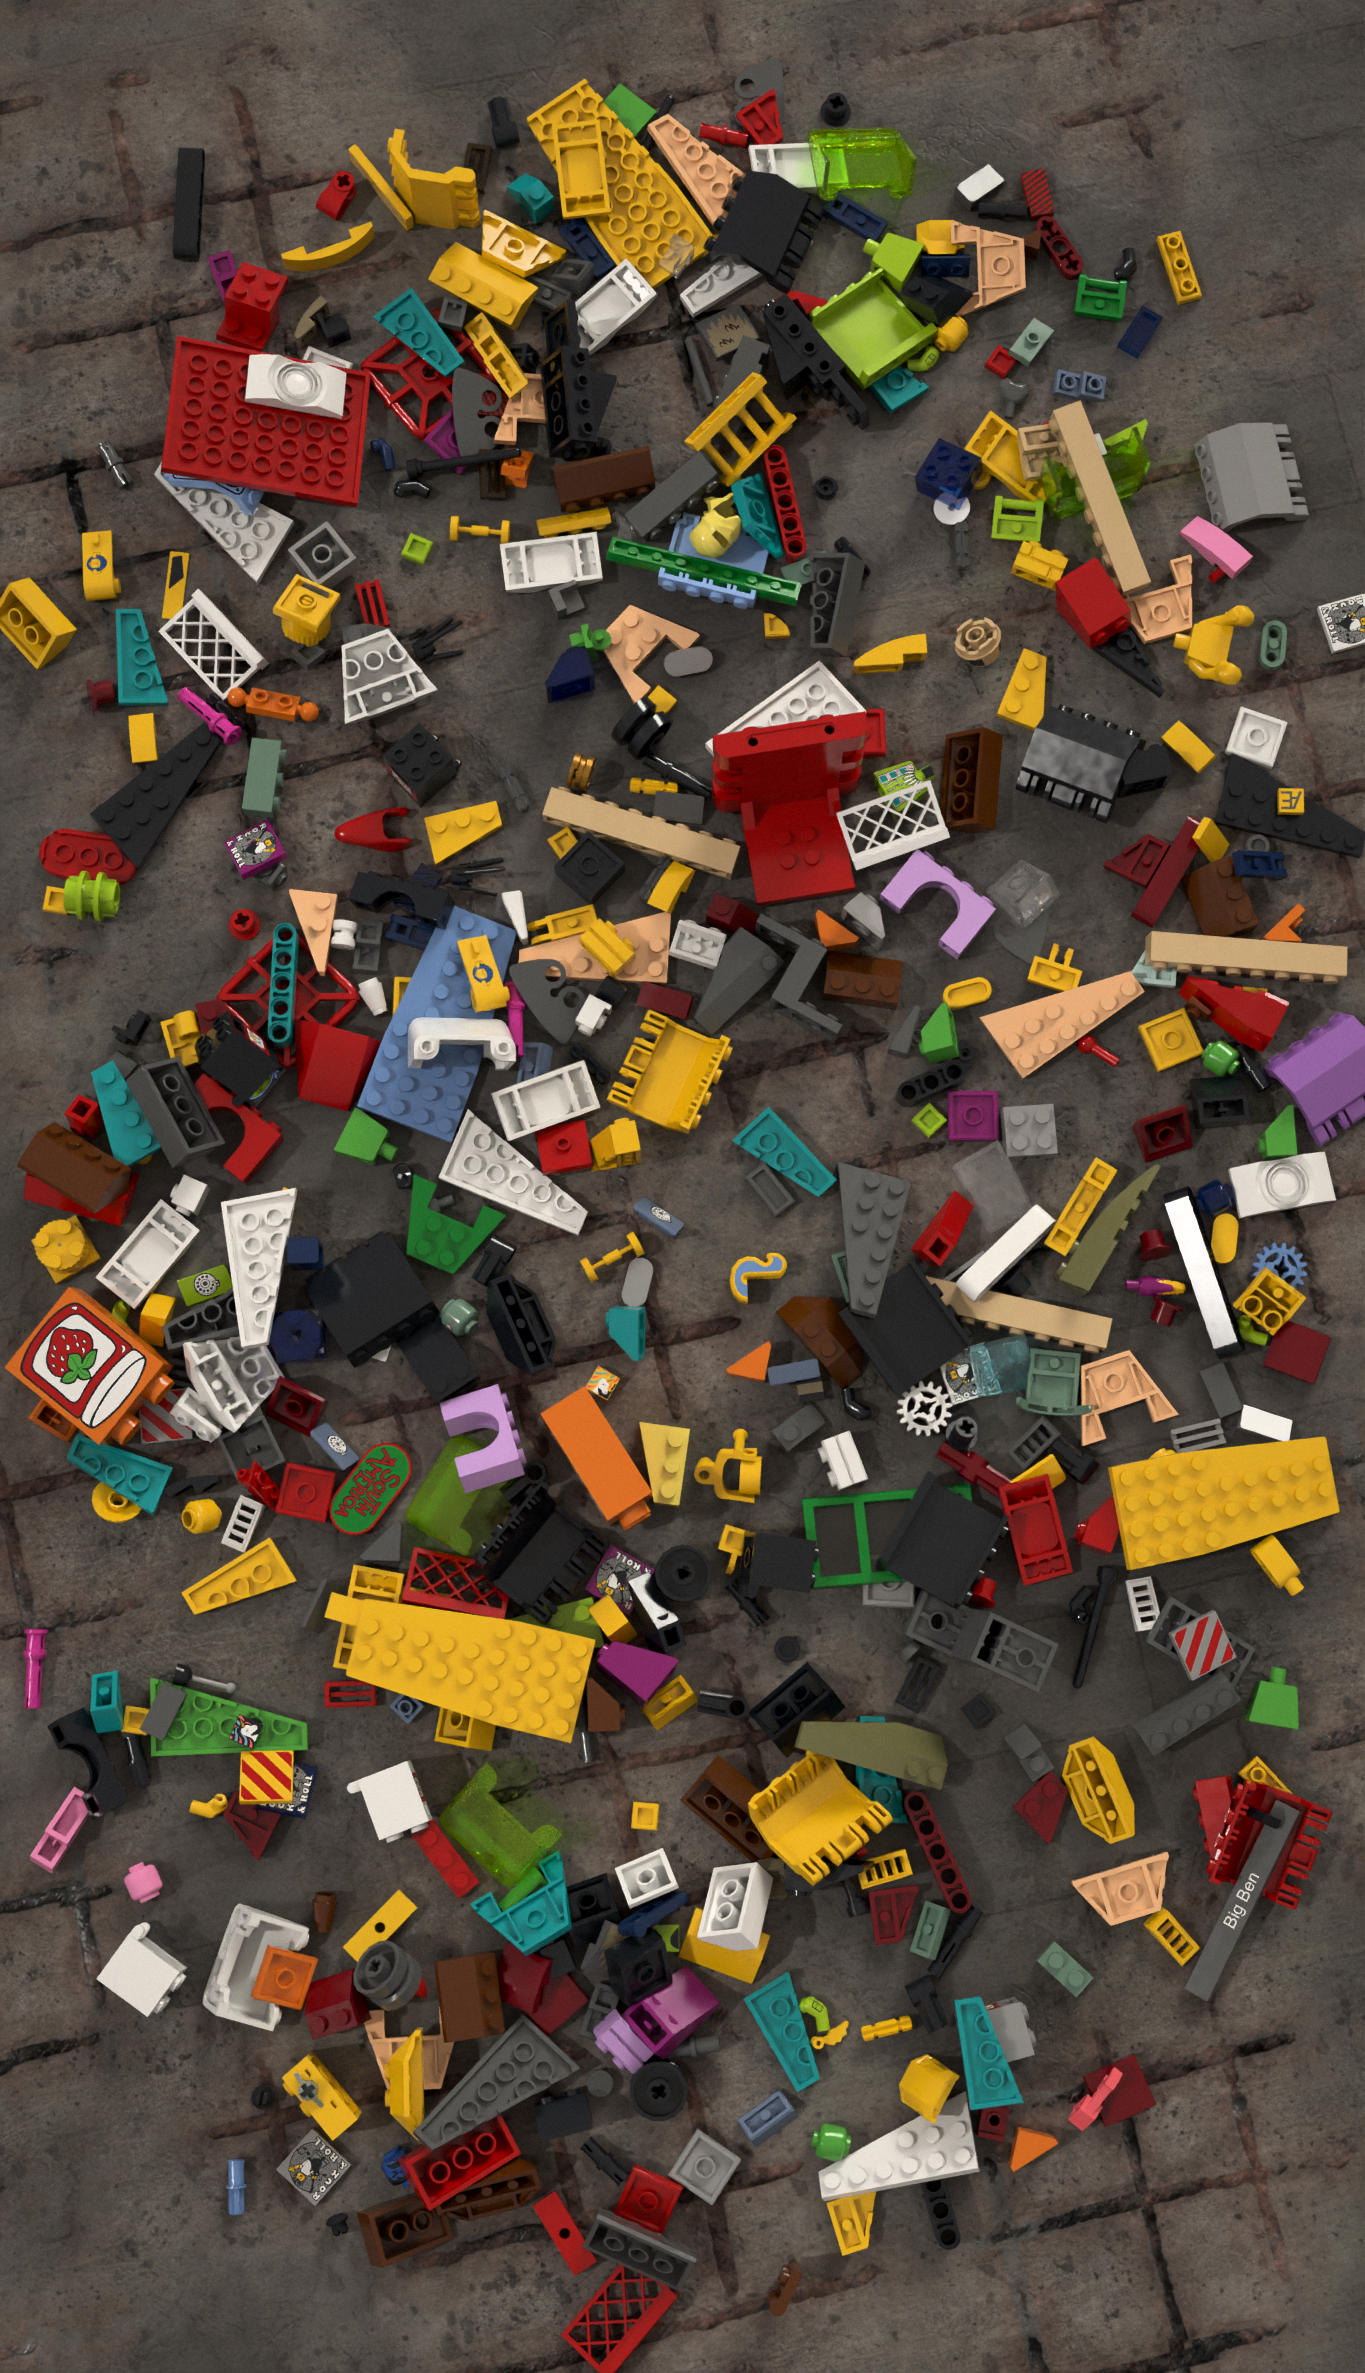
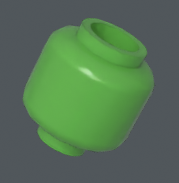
(1221, 1058)
(831, 2142)

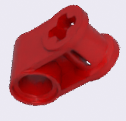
(335, 199)

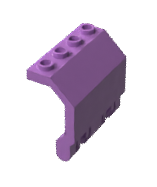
(1326, 1075)

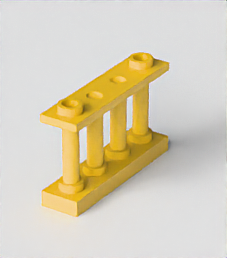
(718, 422)

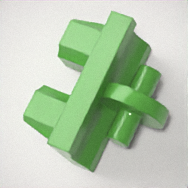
(598, 640)

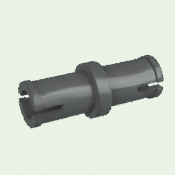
(115, 464)
(697, 2046)

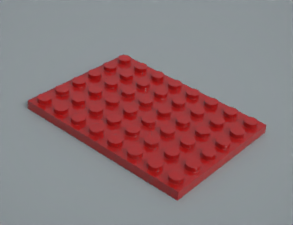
(259, 446)

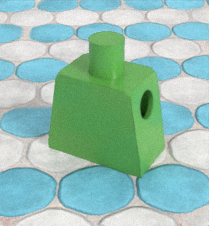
(365, 1140)
(1274, 1702)

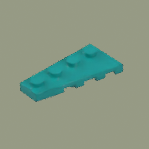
(418, 330)
(897, 389)
(136, 665)
(124, 1121)
(780, 1148)
(880, 1786)
(985, 2066)

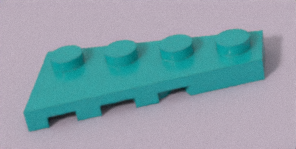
(127, 1474)
(782, 2024)

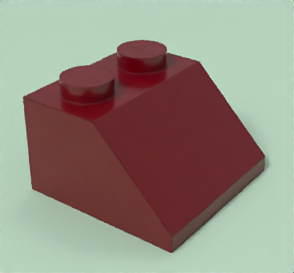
(334, 2005)

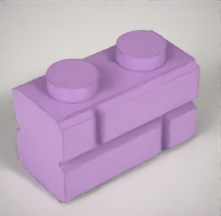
(622, 2041)

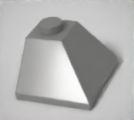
(865, 919)

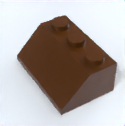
(1220, 900)
(862, 980)
(603, 1709)
(469, 1997)

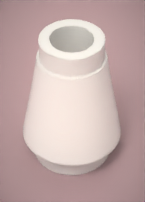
(373, 995)

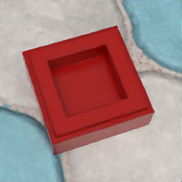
(1000, 362)

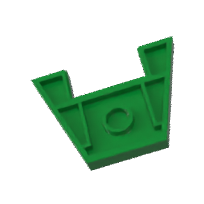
(440, 1238)

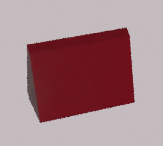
(1163, 1133)
(295, 1406)

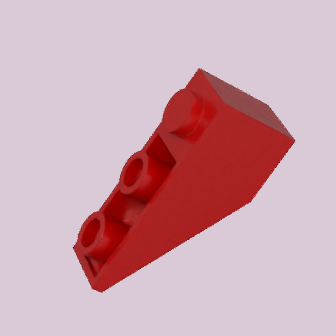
(943, 1230)
(1215, 1799)

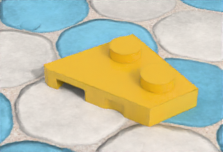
(852, 2221)

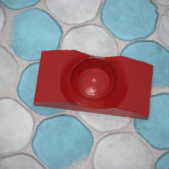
(1035, 1529)

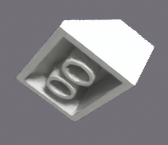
(736, 1906)

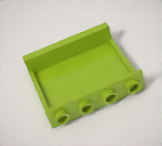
(870, 329)

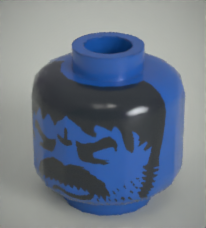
(392, 2167)

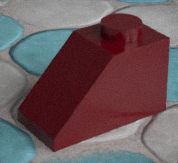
(730, 915)

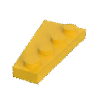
(244, 1577)

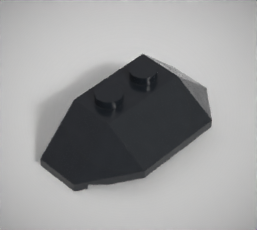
(520, 1324)

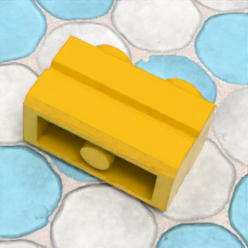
(1039, 564)
(608, 947)

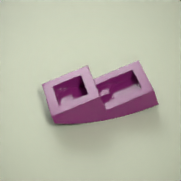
(223, 271)

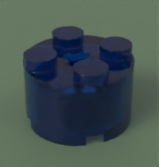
(296, 1322)

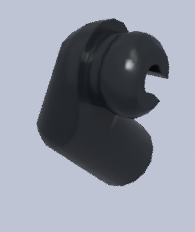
(411, 485)
(853, 1407)

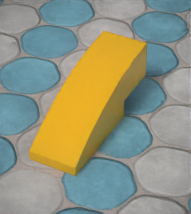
(891, 655)

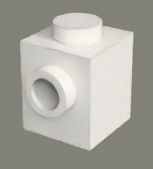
(189, 1196)

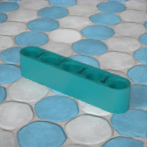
(278, 974)

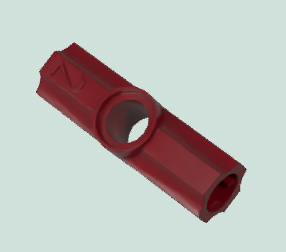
(973, 1468)

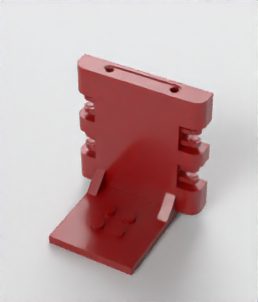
(788, 800)

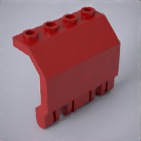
(1243, 1831)

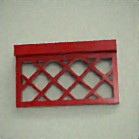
(447, 1603)
(634, 2335)

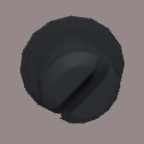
(601, 448)
(262, 2097)
(338, 2223)

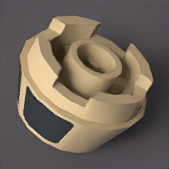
(978, 642)

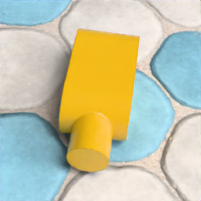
(1277, 1564)

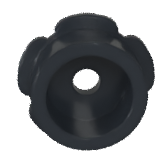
(825, 482)

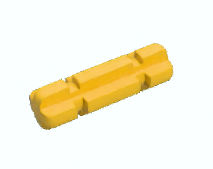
(651, 786)
(886, 2028)

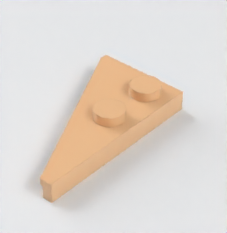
(316, 916)

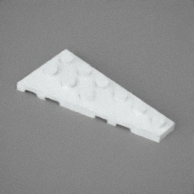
(246, 538)
(802, 699)
(498, 1172)
(256, 1252)
(908, 2155)

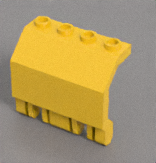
(434, 197)
(671, 1075)
(814, 1815)

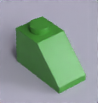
(939, 1036)
(1280, 1137)

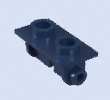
(945, 266)

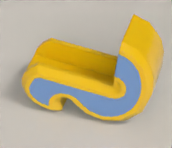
(754, 1268)

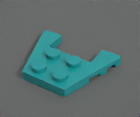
(537, 1917)

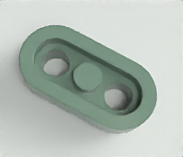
(1273, 646)

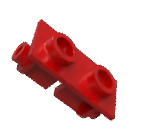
(259, 1484)

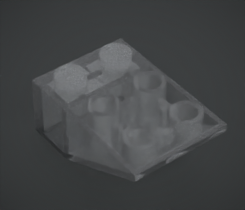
(992, 1187)

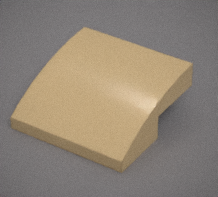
(1033, 446)

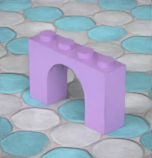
(923, 873)
(500, 1459)

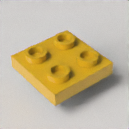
(181, 1035)

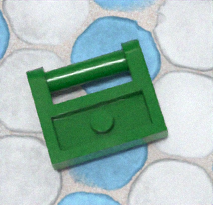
(1099, 304)

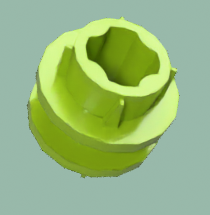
(92, 896)

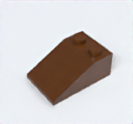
(401, 2229)

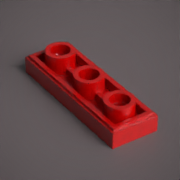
(556, 2217)

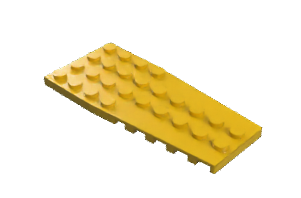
(642, 196)
(1219, 1497)
(475, 1665)

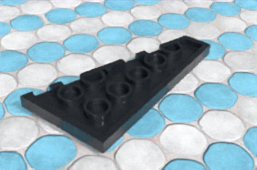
(150, 801)

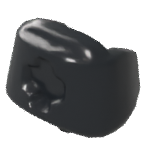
(403, 1175)

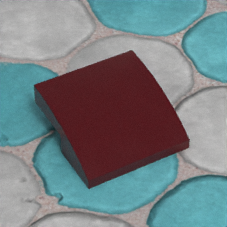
(1297, 1352)
(522, 1977)
(558, 2002)
(1129, 2095)

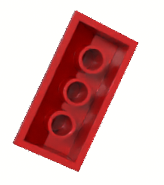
(113, 1213)
(458, 2164)

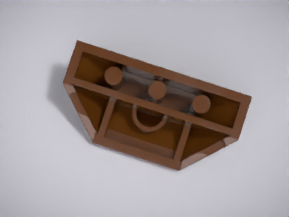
(824, 1336)
(496, 2193)

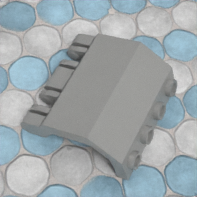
(1249, 475)

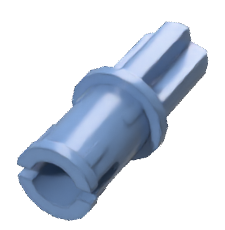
(236, 2186)

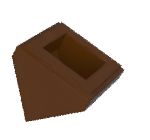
(1032, 244)

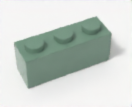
(264, 778)

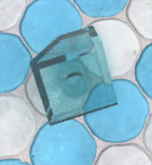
(1000, 1365)

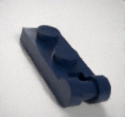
(855, 218)
(587, 247)
(1259, 864)
(416, 934)
(652, 1913)

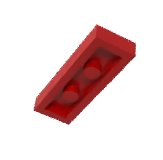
(446, 1859)

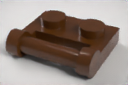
(788, 2280)

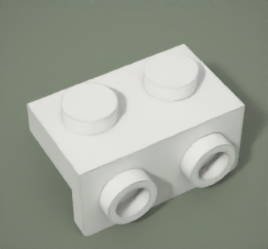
(697, 944)
(192, 1413)

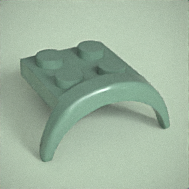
(1053, 1384)

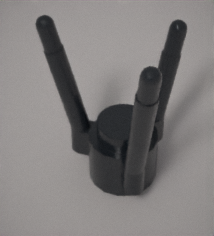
(424, 646)
(463, 874)

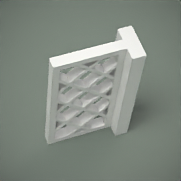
(224, 628)
(900, 845)

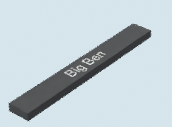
(1242, 1902)

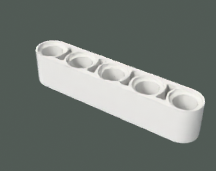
(1005, 1253)

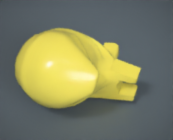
(717, 528)

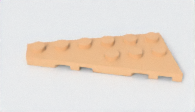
(700, 169)
(1045, 1027)

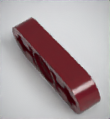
(1059, 258)

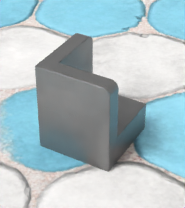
(566, 599)

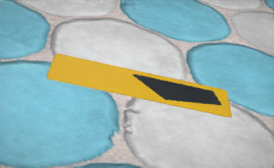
(175, 584)

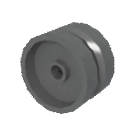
(387, 1975)

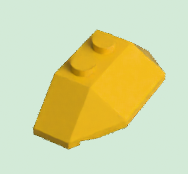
(1099, 1790)
(407, 2082)

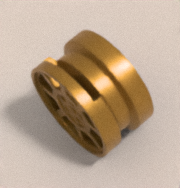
(581, 771)

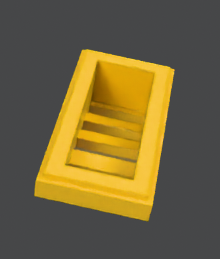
(907, 1871)
(1159, 1923)

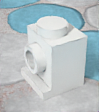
(592, 1015)

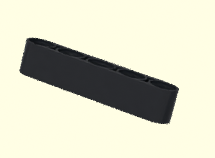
(188, 203)

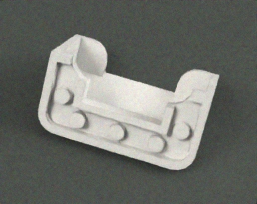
(428, 1033)
(239, 1962)

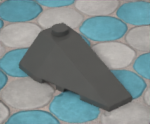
(740, 973)

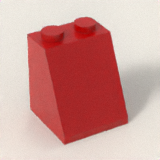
(1092, 604)

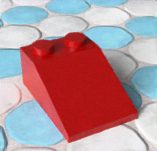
(1099, 1528)

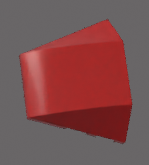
(332, 1063)

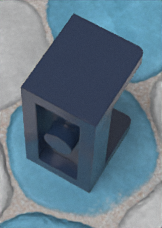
(305, 1253)

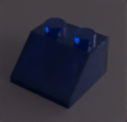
(570, 675)

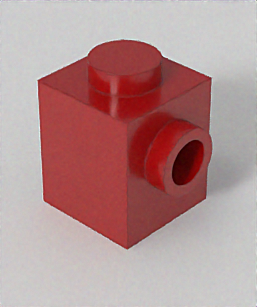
(84, 1117)

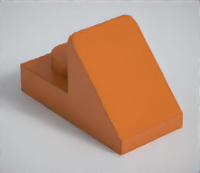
(518, 469)
(1281, 930)

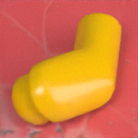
(211, 1808)

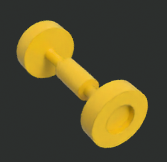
(479, 530)
(612, 1257)

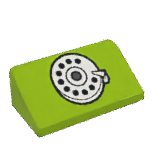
(205, 1285)

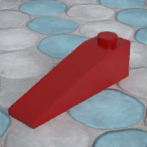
(1242, 1014)

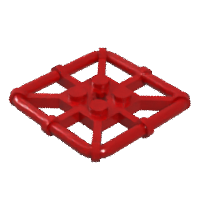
(413, 373)
(306, 995)

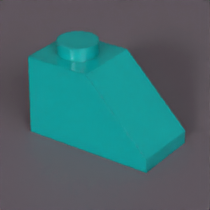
(532, 197)
(628, 1329)
(106, 1702)

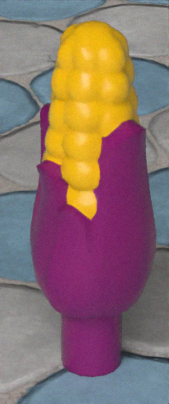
(1155, 1286)

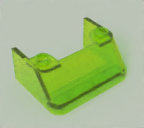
(1127, 466)

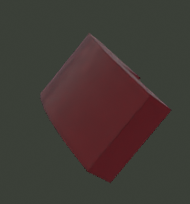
(665, 1000)

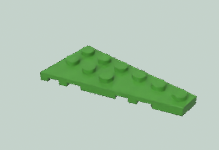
(208, 1720)

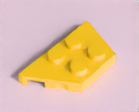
(516, 247)

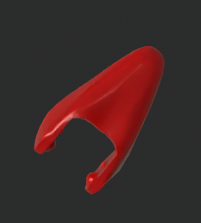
(369, 831)

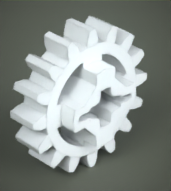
(930, 1419)

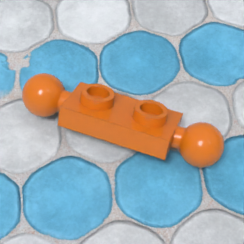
(273, 704)

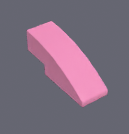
(1216, 546)
(61, 1832)

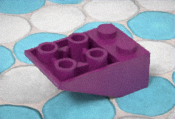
(672, 2012)

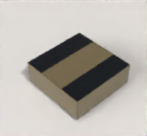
(810, 1390)

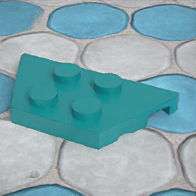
(757, 513)

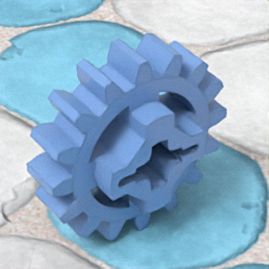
(1281, 1257)

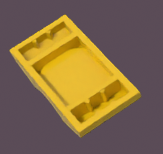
(581, 169)
(998, 448)
(366, 1584)

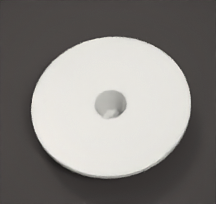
(949, 515)

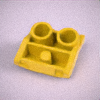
(1269, 1301)
(927, 2086)

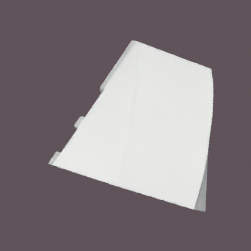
(380, 677)
(230, 1378)

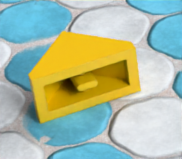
(154, 1315)
(612, 1620)

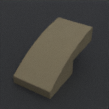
(307, 328)

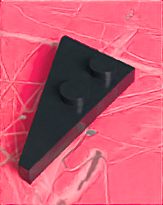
(1130, 658)

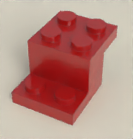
(251, 307)

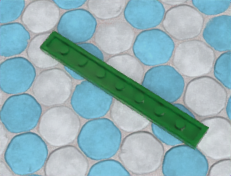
(697, 568)

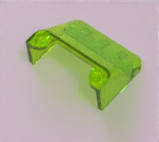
(861, 160)
(442, 1501)
(493, 1832)

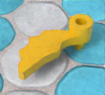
(834, 2035)

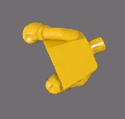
(1210, 643)

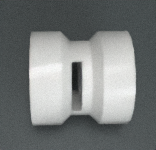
(343, 934)

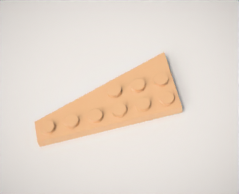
(647, 934)

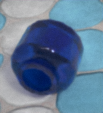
(1214, 1197)

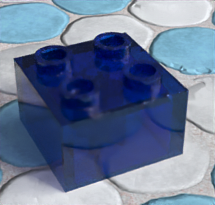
(948, 474)

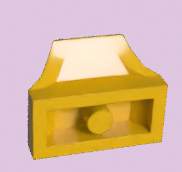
(937, 237)

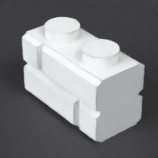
(843, 1461)

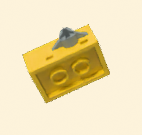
(321, 2095)

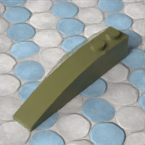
(1100, 1239)
(879, 1747)

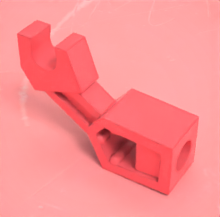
(1089, 2107)

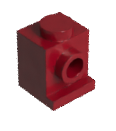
(989, 2131)

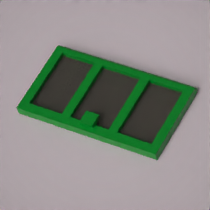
(854, 1532)

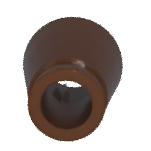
(324, 1910)

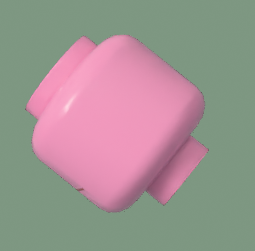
(143, 1882)

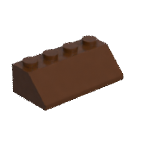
(604, 479)
(971, 780)
(75, 1168)
(722, 1801)

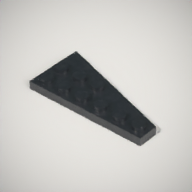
(1252, 806)

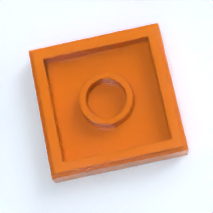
(284, 1977)

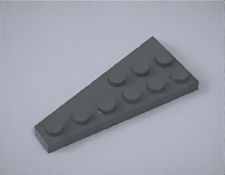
(870, 1223)
(506, 2076)

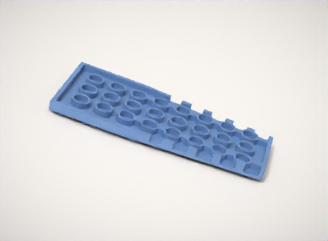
(436, 1093)

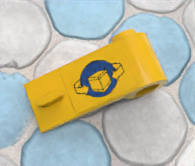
(98, 566)
(485, 982)

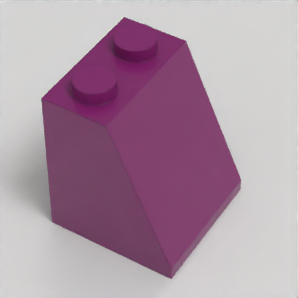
(635, 1670)

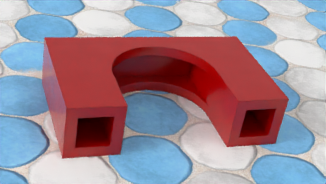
(259, 1137)

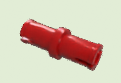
(723, 135)

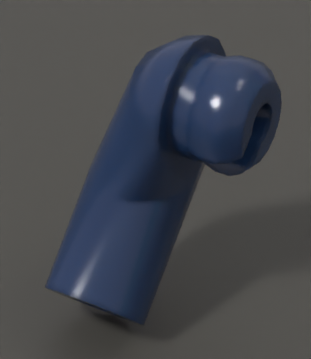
(386, 452)

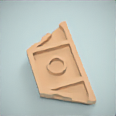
(1126, 1889)

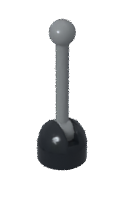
(184, 1675)

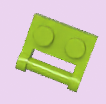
(1017, 527)

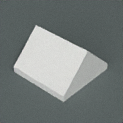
(646, 1878)

